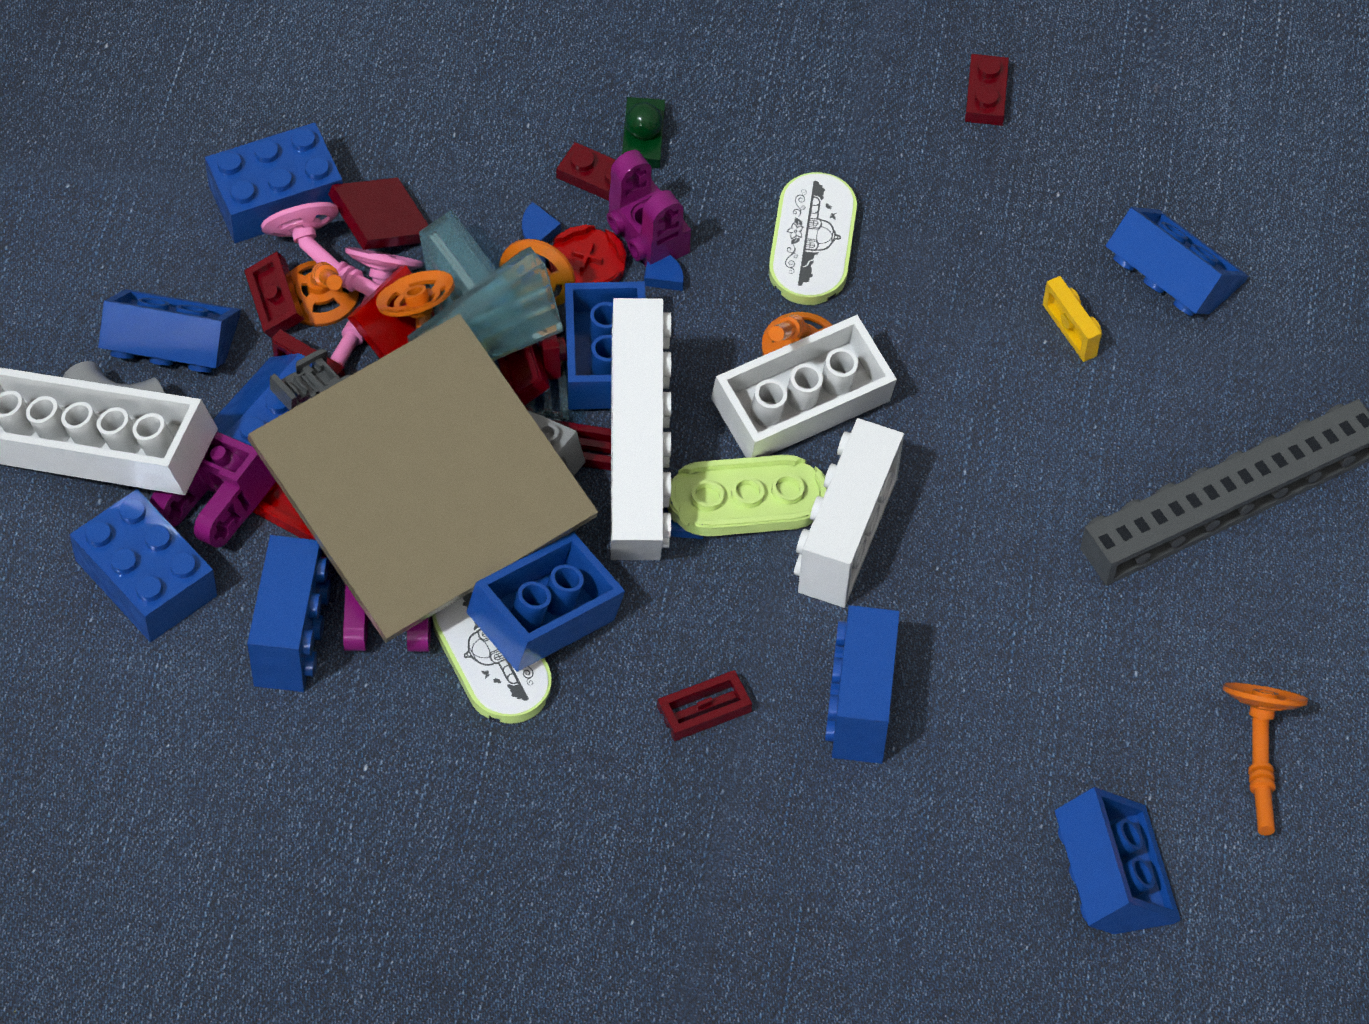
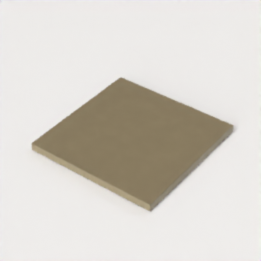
(422, 476)

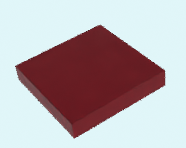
(379, 212)

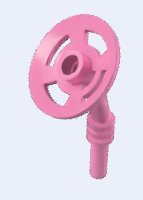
(302, 226)
(381, 267)

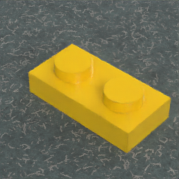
(1072, 319)

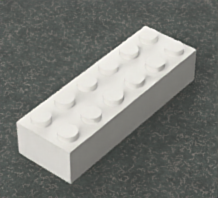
(637, 426)
(102, 431)

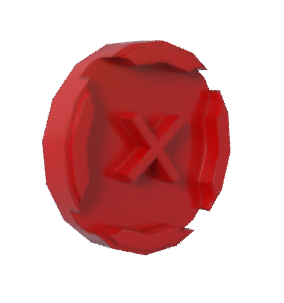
(592, 254)

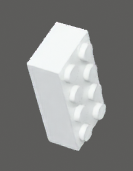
(803, 388)
(849, 512)

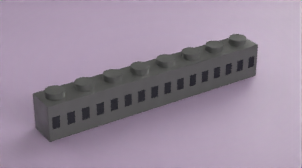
(1227, 492)

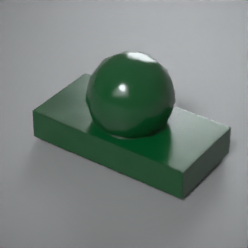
(644, 128)

